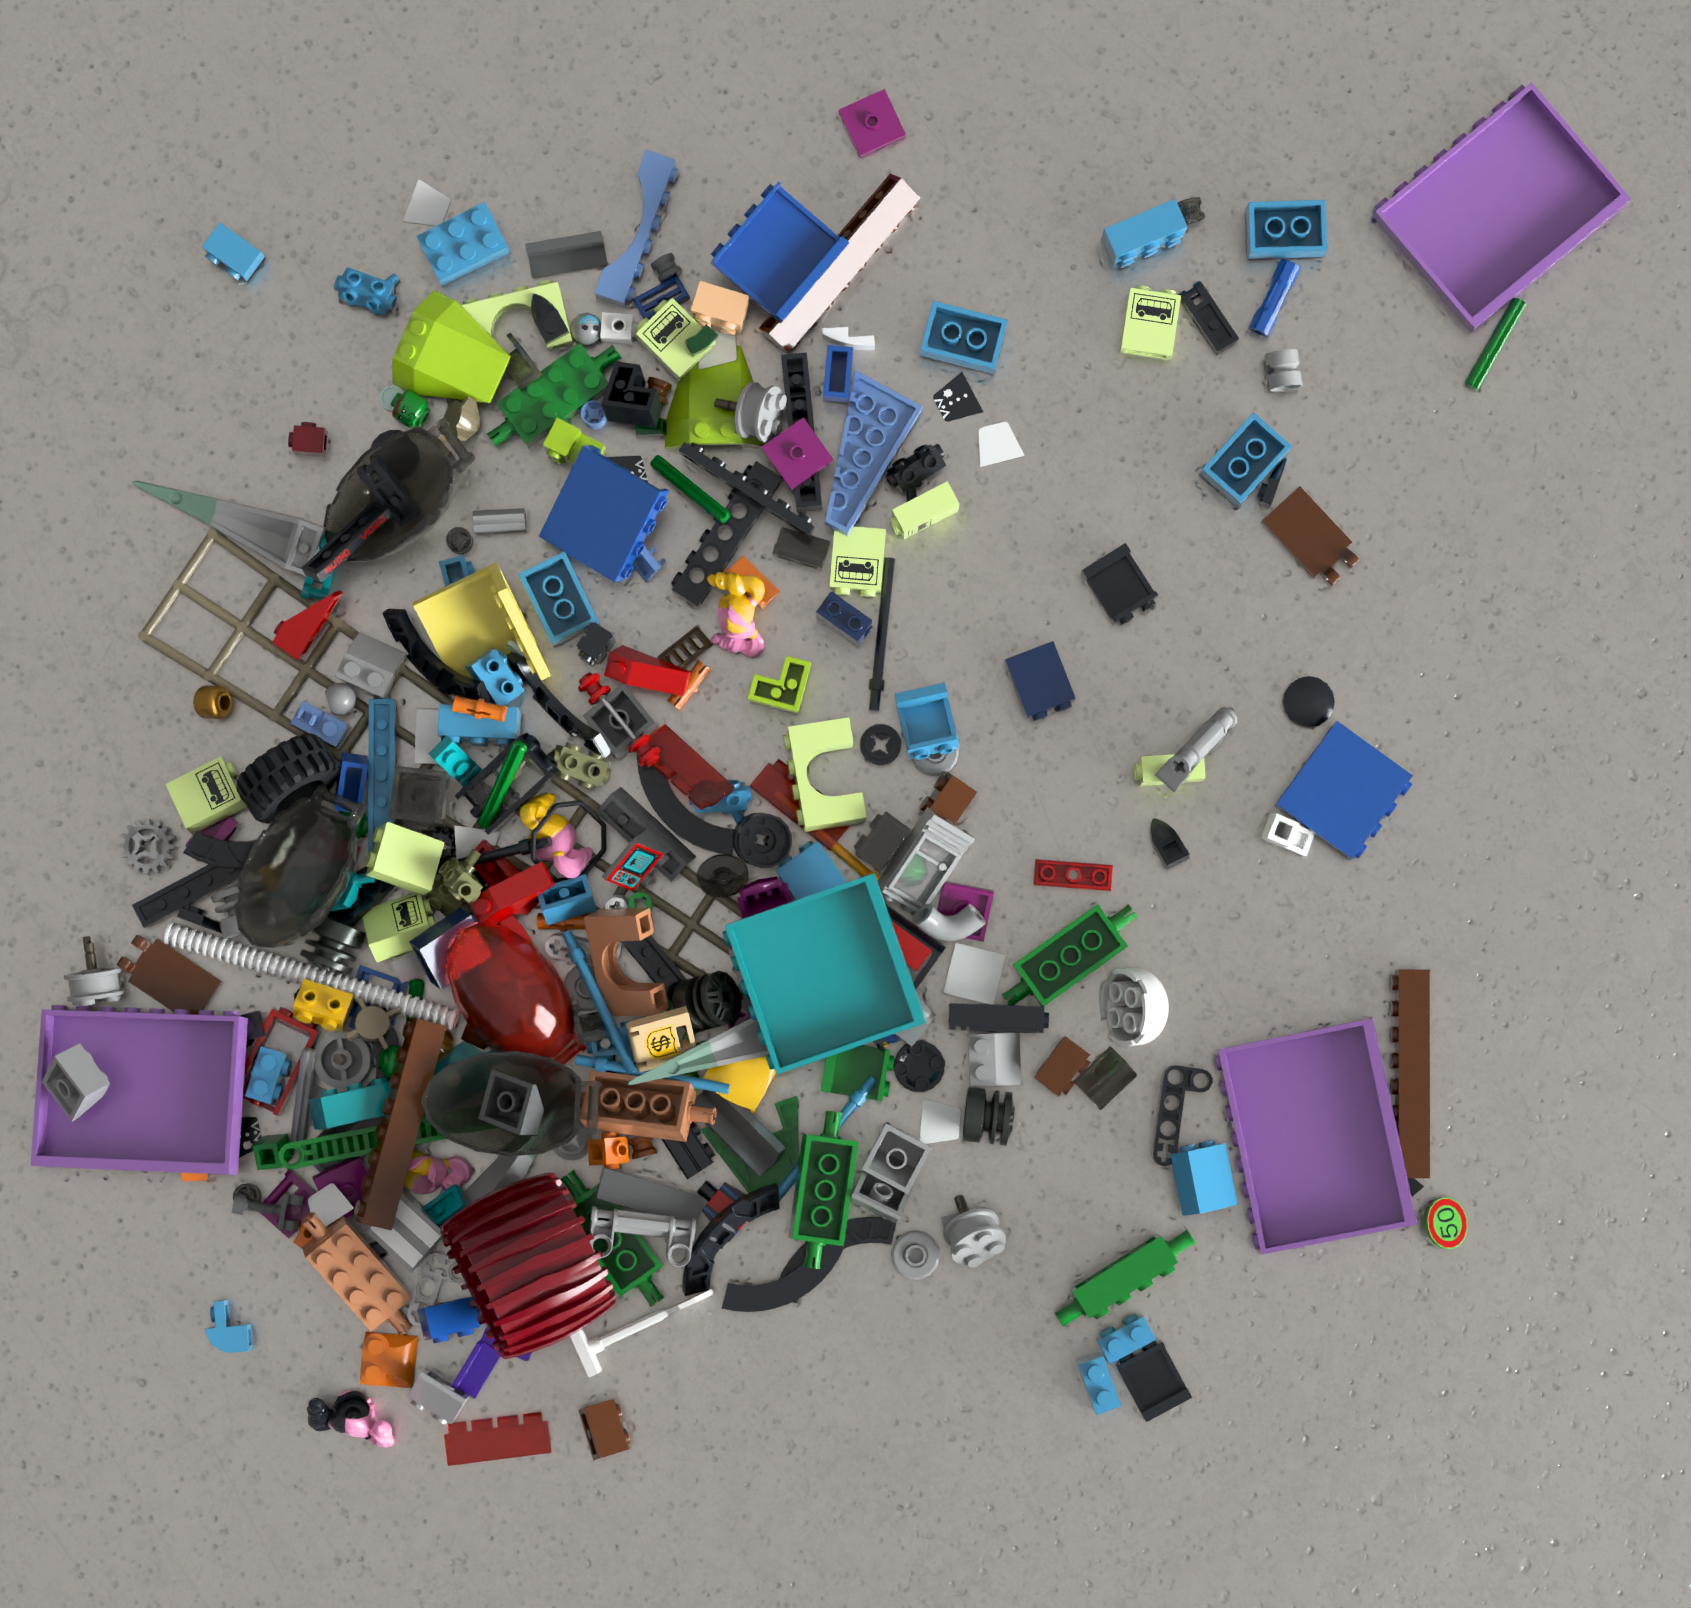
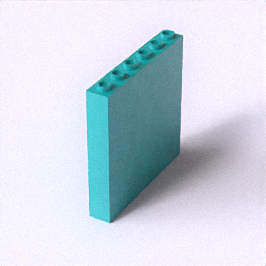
(824, 974)

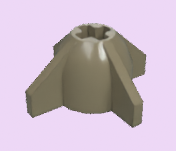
(463, 418)
(373, 1024)

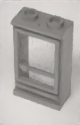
(924, 861)

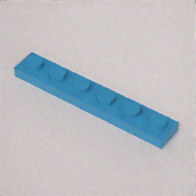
(381, 763)

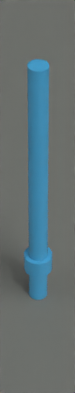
(578, 957)
(603, 1064)
(856, 1100)

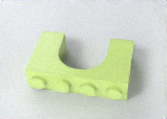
(488, 310)
(816, 809)

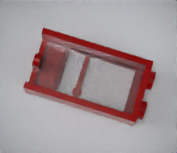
(287, 1036)

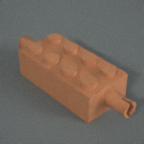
(645, 1109)
(356, 1273)

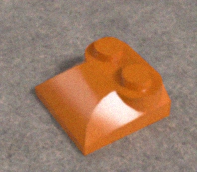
(388, 1359)

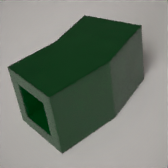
(701, 341)
(659, 431)

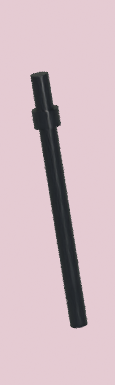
(876, 684)
(523, 847)

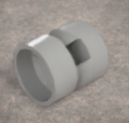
(1283, 370)

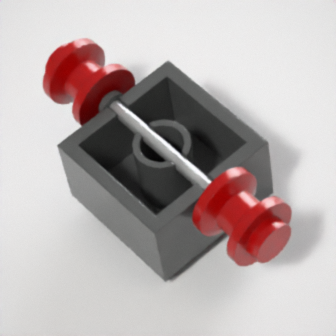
(620, 720)

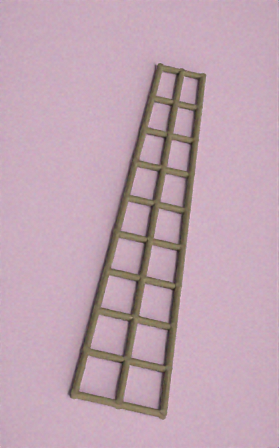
(306, 669)

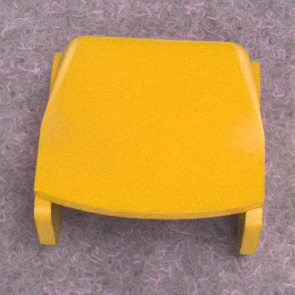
(746, 1079)

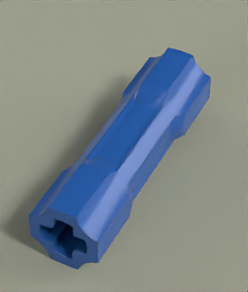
(1282, 281)

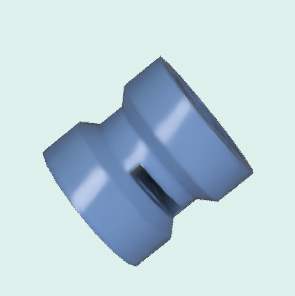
(593, 410)

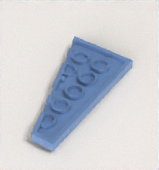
(870, 440)

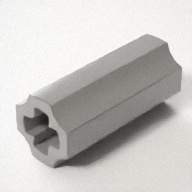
(499, 520)

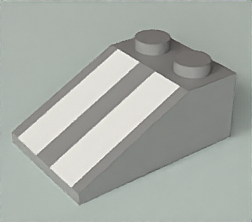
(411, 1236)

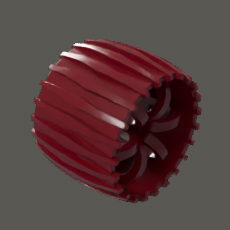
(528, 1265)

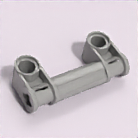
(1203, 742)
(643, 1224)

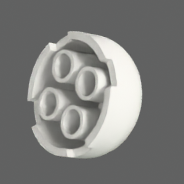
(1145, 1008)

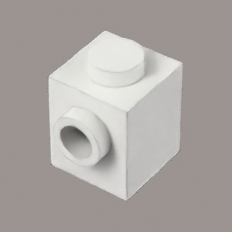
(618, 328)

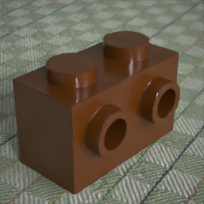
(949, 798)
(1062, 1066)
(604, 1429)

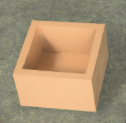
(720, 308)

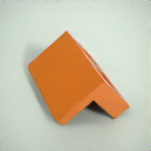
(744, 567)

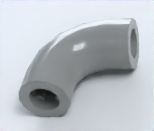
(948, 927)

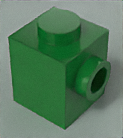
(267, 1151)

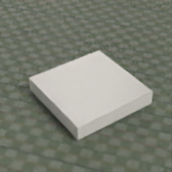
(974, 974)

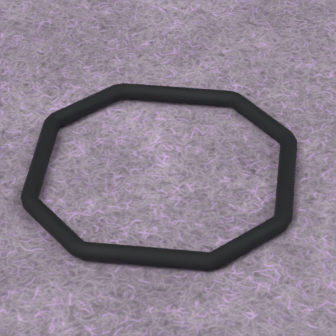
(546, 818)

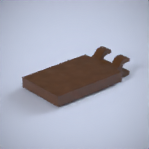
(1310, 535)
(170, 976)

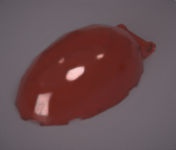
(511, 993)

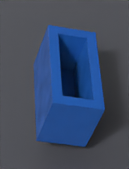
(838, 374)
(352, 778)
(448, 1318)

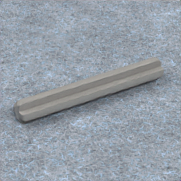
(303, 1093)

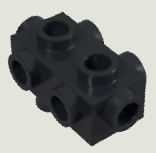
(909, 472)

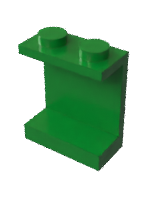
(852, 1067)

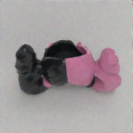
(340, 1419)

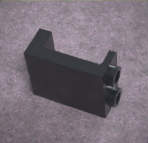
(1119, 585)
(1153, 1380)

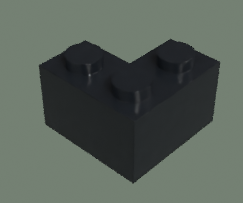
(627, 398)

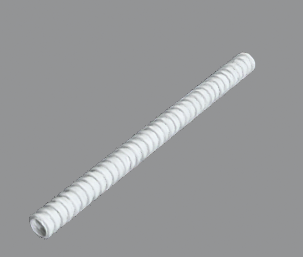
(299, 971)

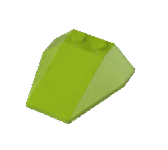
(448, 353)
(693, 410)

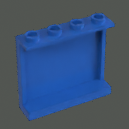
(777, 252)
(603, 515)
(1344, 790)

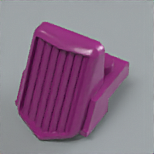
(763, 895)

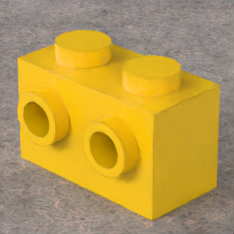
(323, 1005)

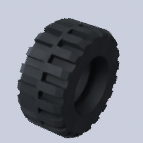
(286, 775)

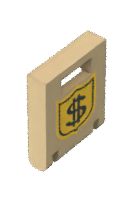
(656, 1038)

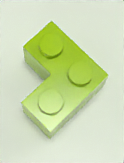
(566, 442)
(783, 693)

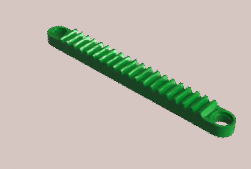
(346, 1145)

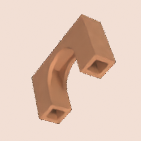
(619, 992)

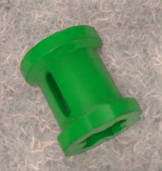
(640, 895)

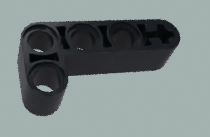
(1175, 1115)

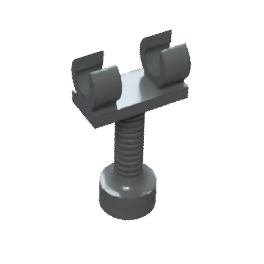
(242, 1204)

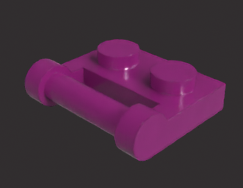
(292, 1212)

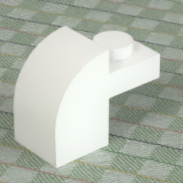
(1287, 834)

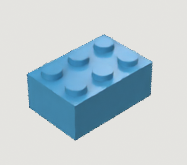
(1286, 229)
(1144, 234)
(463, 244)
(963, 337)
(1245, 459)
(558, 598)
(479, 732)

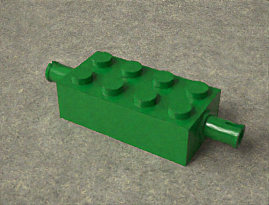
(556, 394)
(1070, 955)
(823, 1190)
(631, 1257)
(1124, 1276)

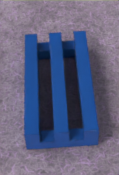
(658, 289)

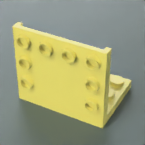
(477, 617)

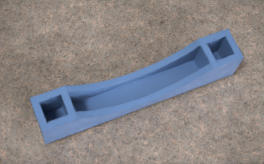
(618, 278)

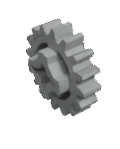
(139, 838)

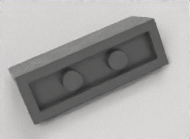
(566, 254)

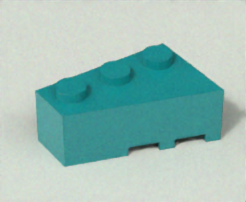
(349, 1106)

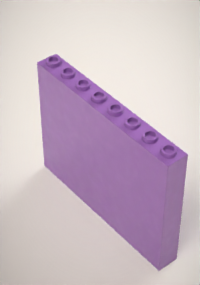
(1500, 206)
(168, 1097)
(1316, 1136)

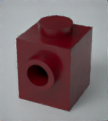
(308, 440)

